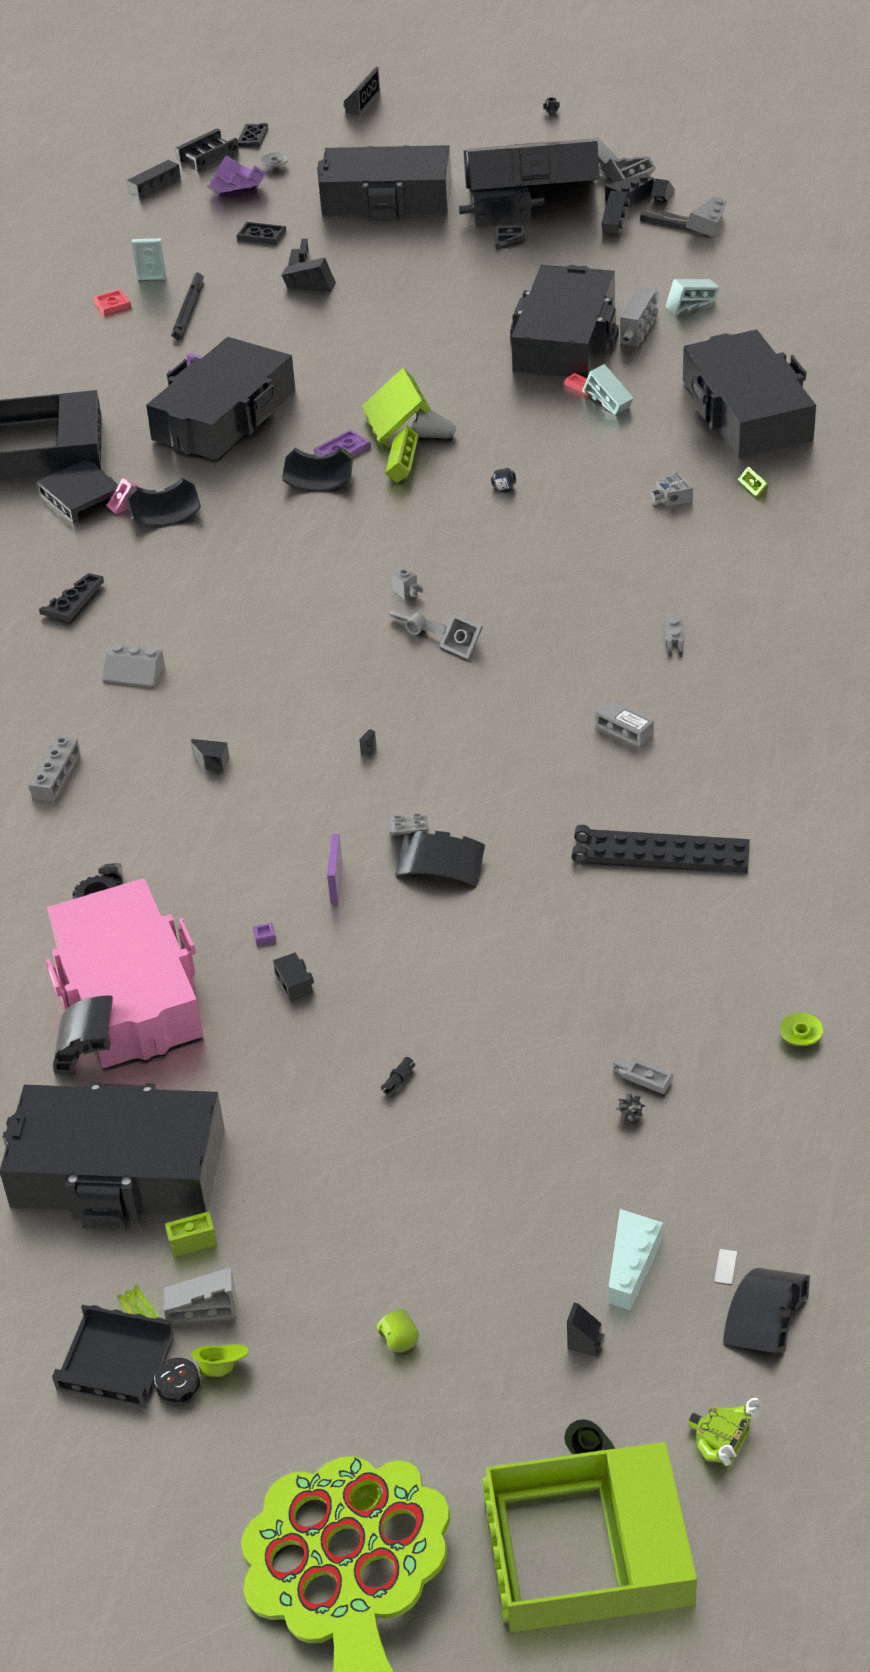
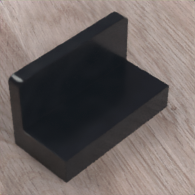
(299, 255)

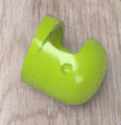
(398, 1330)

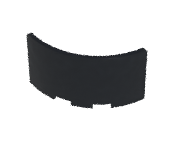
(317, 473)
(163, 507)
(441, 856)
(82, 1030)
(762, 1309)

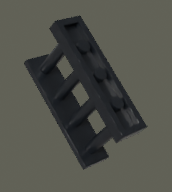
(204, 142)

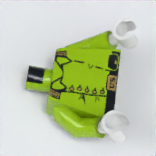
(724, 1430)

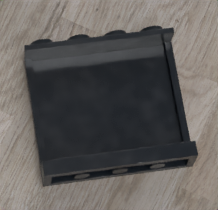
(76, 488)
(114, 1356)

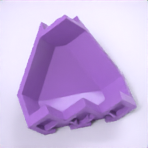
(234, 177)

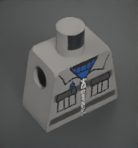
(673, 490)

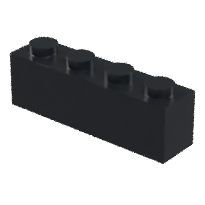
(153, 178)

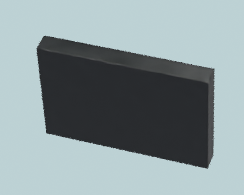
(261, 233)

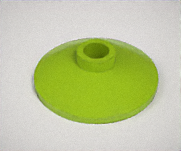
(801, 1029)

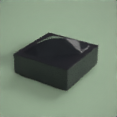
(367, 742)

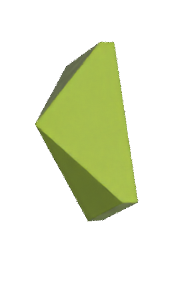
(753, 481)

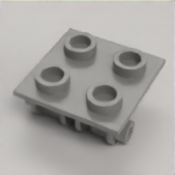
(399, 824)

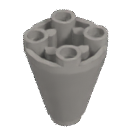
(432, 425)

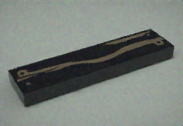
(664, 218)

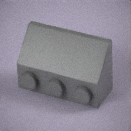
(133, 665)

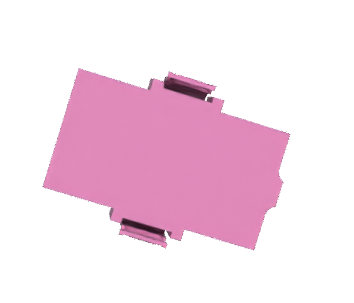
(126, 950)

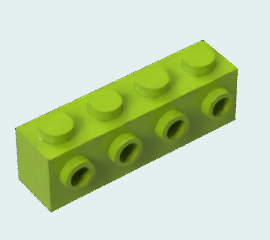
(401, 454)

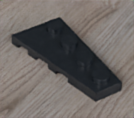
(73, 599)

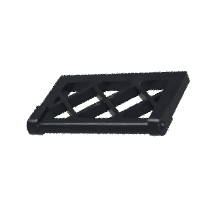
(248, 129)

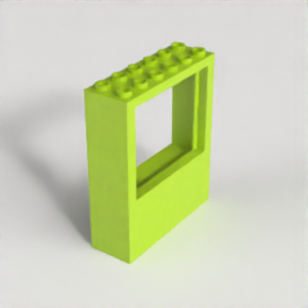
(641, 1523)

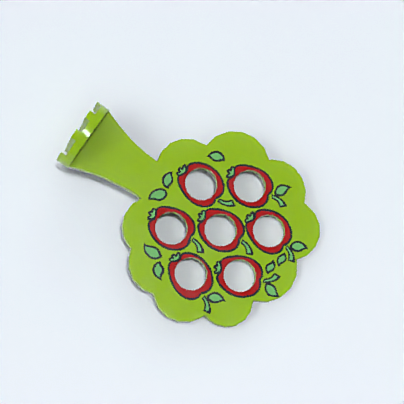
(354, 1607)

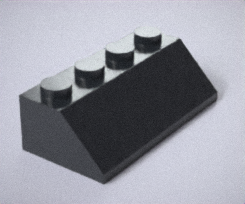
(363, 93)

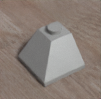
(461, 636)

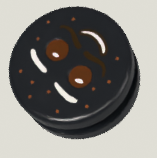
(177, 1381)

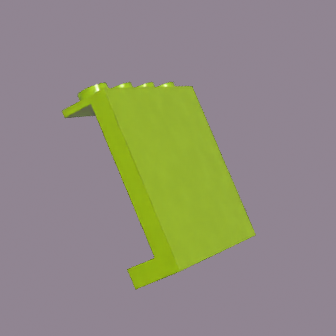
(394, 405)

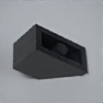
(662, 190)
(210, 754)
(583, 1331)

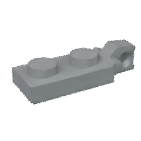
(643, 1074)

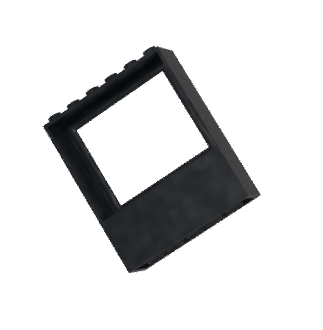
(77, 432)

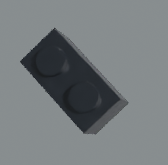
(293, 976)

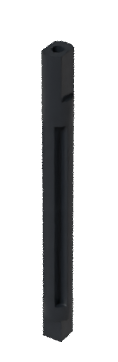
(187, 305)

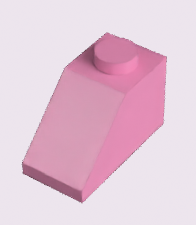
(118, 501)

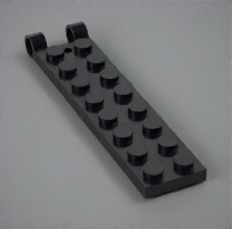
(661, 850)

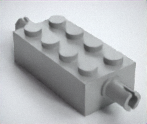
(638, 316)

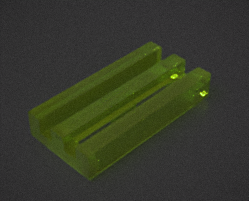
(130, 1295)

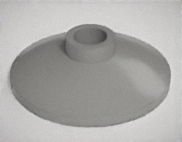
(274, 159)

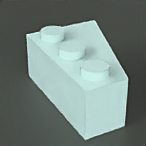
(690, 293)
(608, 390)

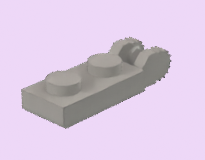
(674, 633)

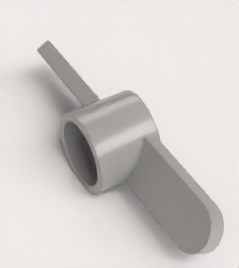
(418, 622)

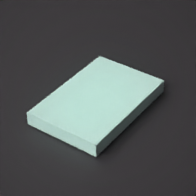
(149, 259)

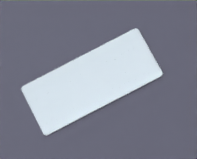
(725, 1266)

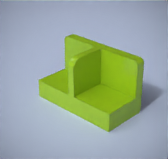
(191, 1234)

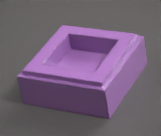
(264, 933)

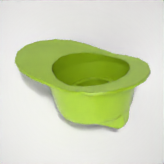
(218, 1360)

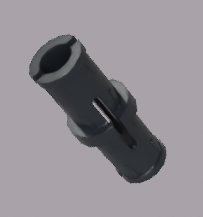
(398, 1076)

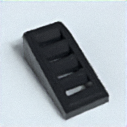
(111, 870)

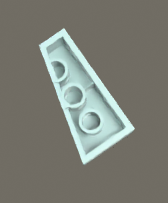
(634, 1252)

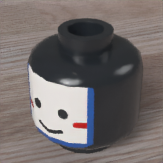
(503, 479)

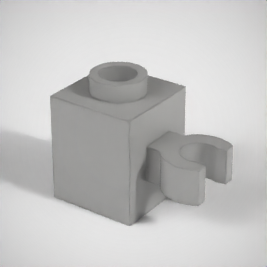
(406, 583)

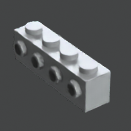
(54, 769)

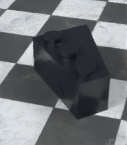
(637, 188)
(615, 212)
(309, 275)

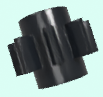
(551, 105)
(632, 1112)

